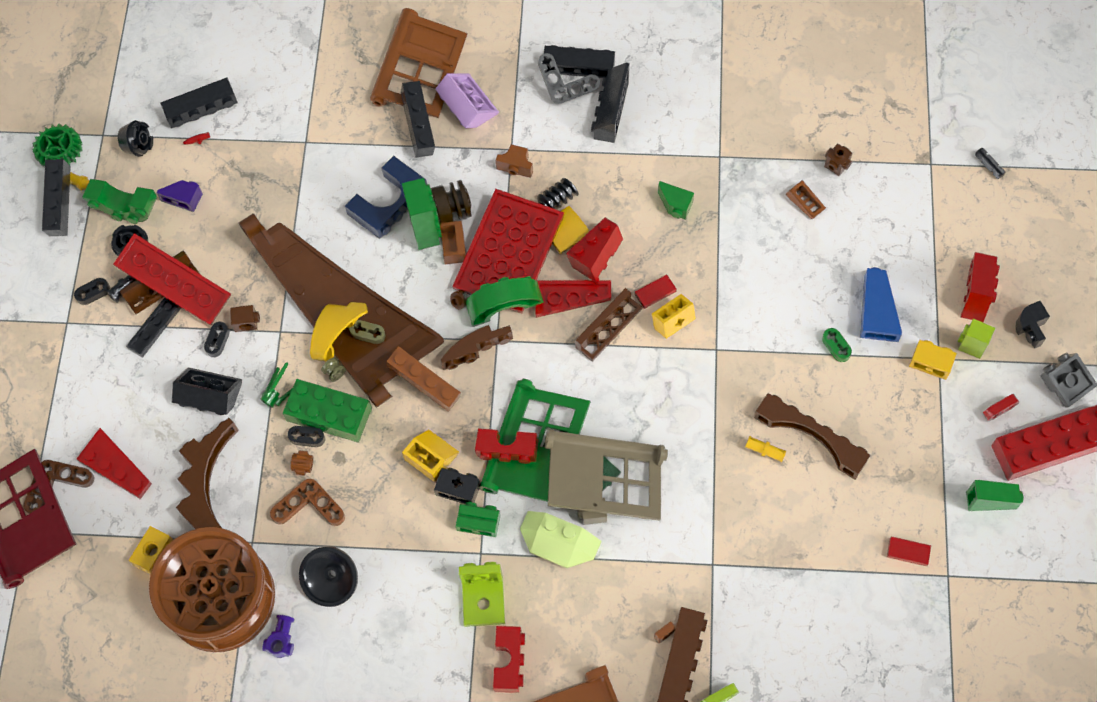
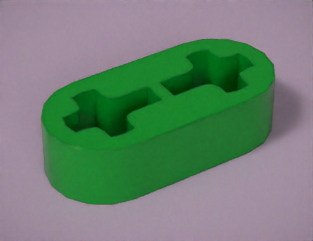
(833, 347)

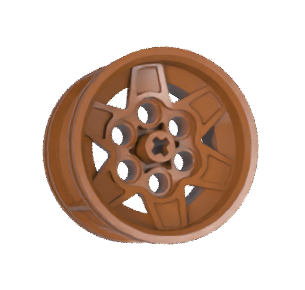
(190, 555)

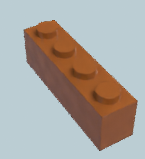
(423, 379)

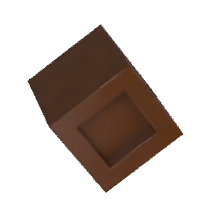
(244, 318)

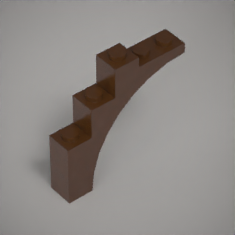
(196, 479)

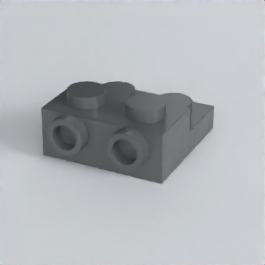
(1068, 378)

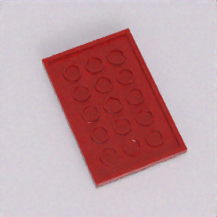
(508, 242)

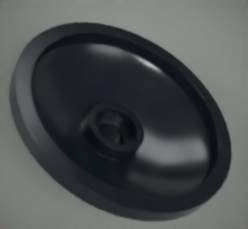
(318, 582)

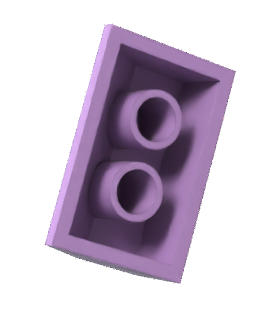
(466, 100)

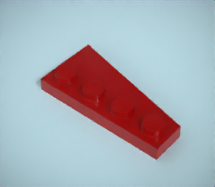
(571, 294)
(110, 462)

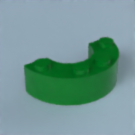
(120, 204)
(500, 296)

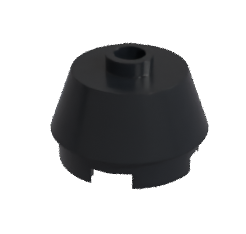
(135, 138)
(122, 236)

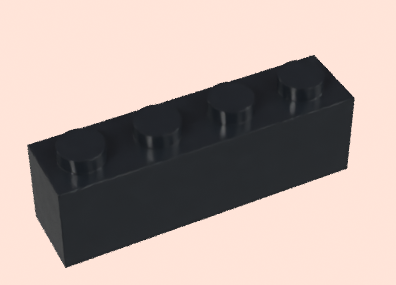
(580, 61)
(199, 103)
(417, 119)
(56, 197)

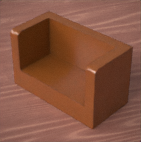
(453, 242)

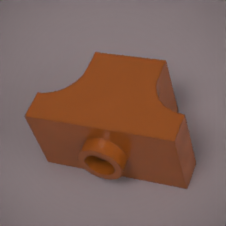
(515, 161)

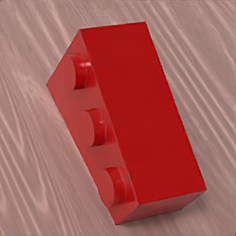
(595, 248)
(981, 286)

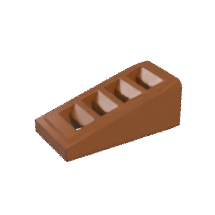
(796, 199)

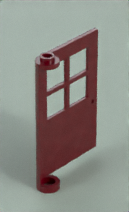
(35, 536)

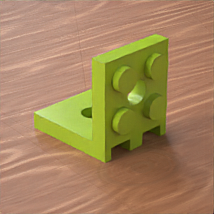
(482, 583)

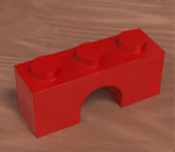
(522, 449)
(508, 678)

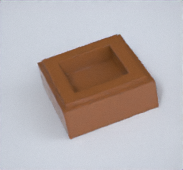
(664, 632)

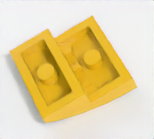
(570, 231)

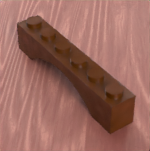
(848, 457)

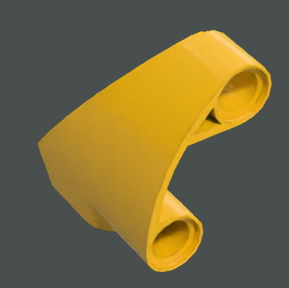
(329, 326)

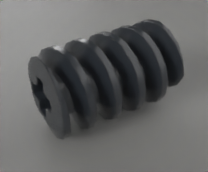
(558, 193)

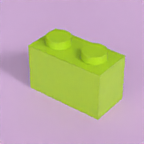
(975, 338)

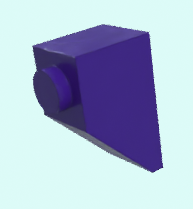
(181, 194)

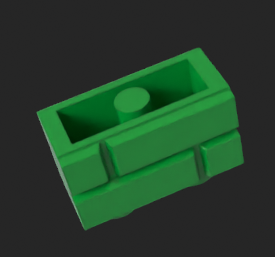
(478, 519)

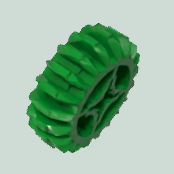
(57, 143)

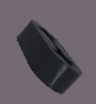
(91, 291)
(214, 338)
(307, 432)

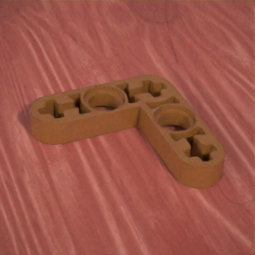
(311, 497)

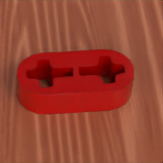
(1001, 407)

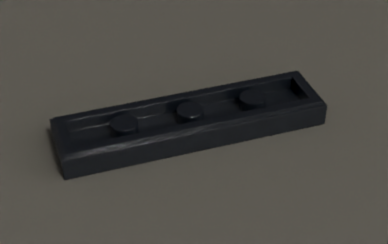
(153, 327)

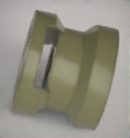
(333, 369)

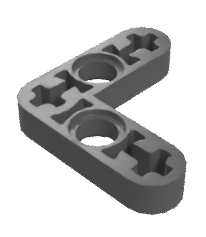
(559, 85)

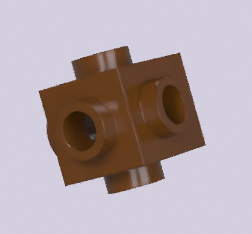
(838, 159)

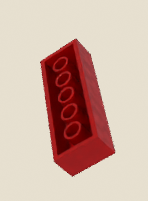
(1047, 443)

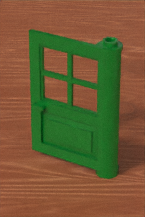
(532, 478)

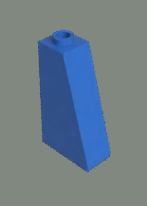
(879, 311)

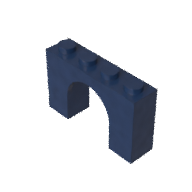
(381, 219)

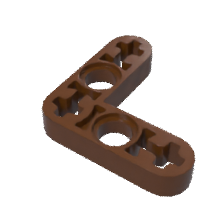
(55, 475)

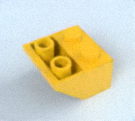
(429, 454)

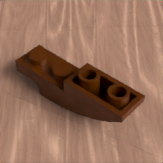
(467, 348)

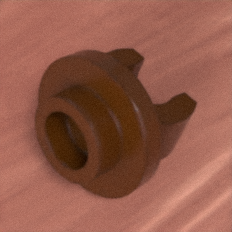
(458, 300)

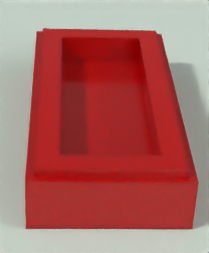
(655, 291)
(909, 551)

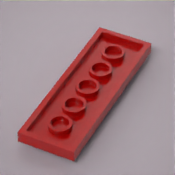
(172, 279)

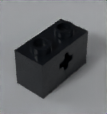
(450, 477)

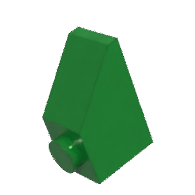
(675, 199)

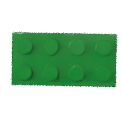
(422, 213)
(327, 410)

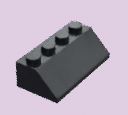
(611, 103)

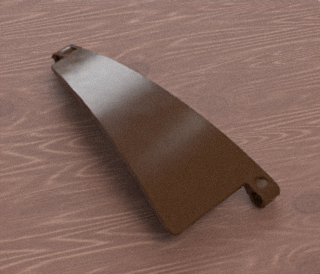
(317, 281)

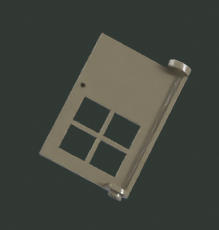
(578, 473)

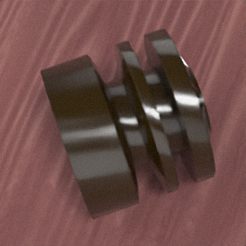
(451, 201)

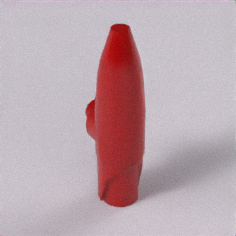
(197, 138)

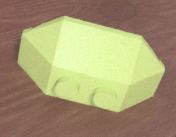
(558, 540)

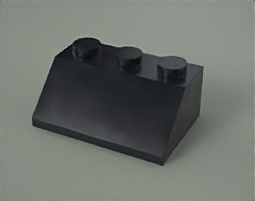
(206, 391)

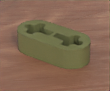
(369, 328)

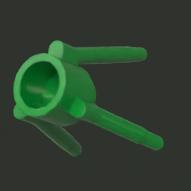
(270, 396)

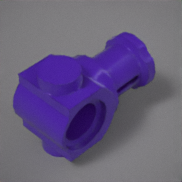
(280, 635)

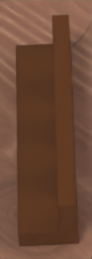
(139, 292)
(603, 320)

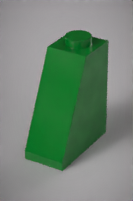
(993, 496)

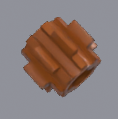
(301, 462)

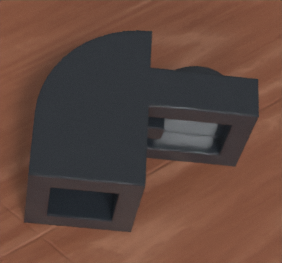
(1029, 322)

